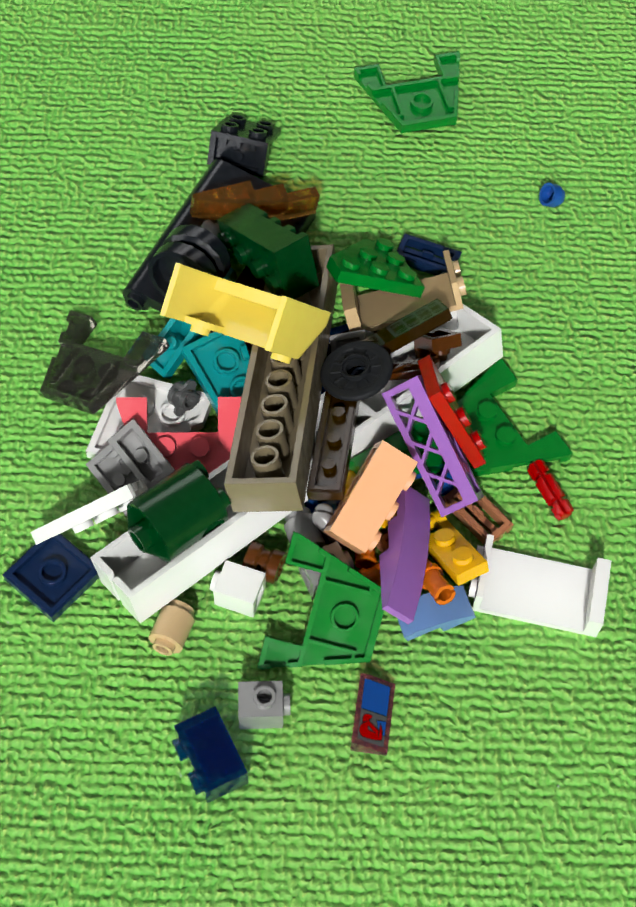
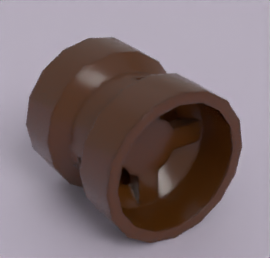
(265, 560)

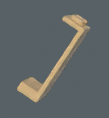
(381, 308)

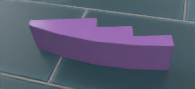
(406, 558)

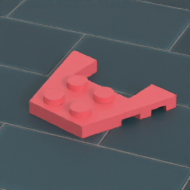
(186, 447)

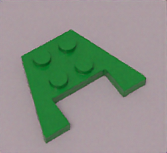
(416, 103)
(503, 442)
(341, 618)

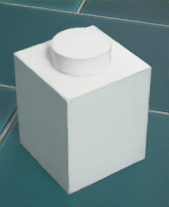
(238, 588)

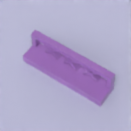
(447, 447)

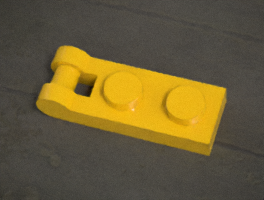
(453, 551)

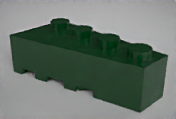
(270, 250)

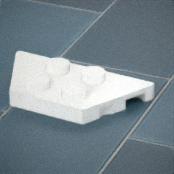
(97, 510)

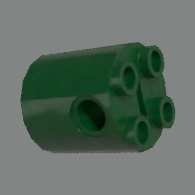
(176, 512)

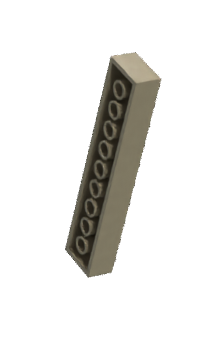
(280, 415)

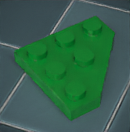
(375, 267)

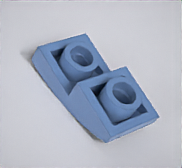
(434, 616)

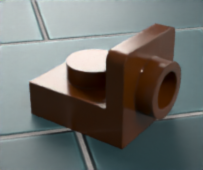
(437, 343)

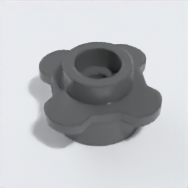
(183, 396)

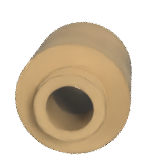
(172, 627)

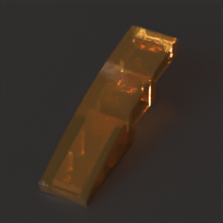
(272, 199)

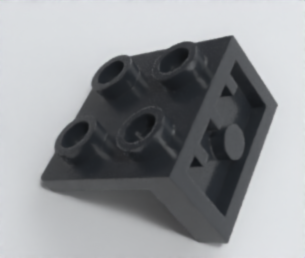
(243, 143)

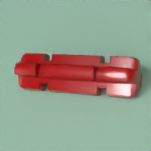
(550, 489)

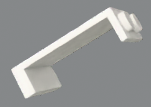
(541, 590)

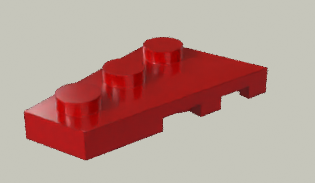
(454, 417)

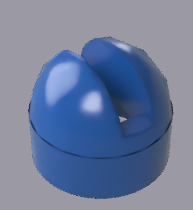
(551, 195)

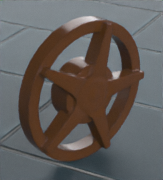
(409, 368)

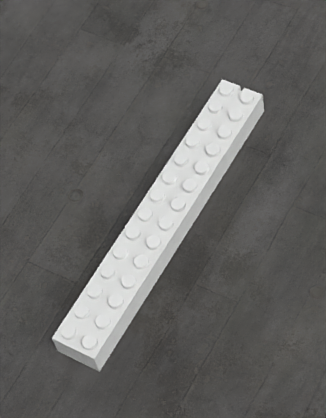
(148, 583)

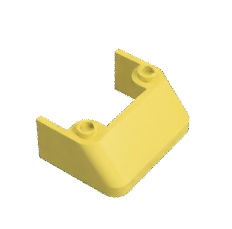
(243, 313)

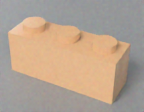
(371, 498)

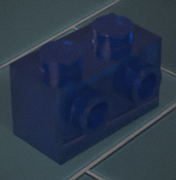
(210, 754)

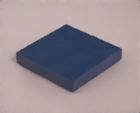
(52, 575)

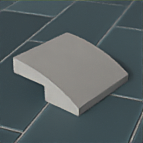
(129, 459)

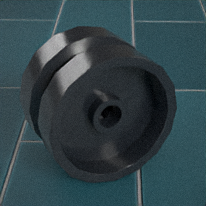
(191, 247)

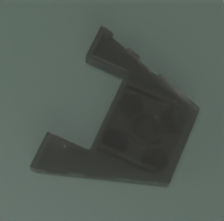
(92, 377)

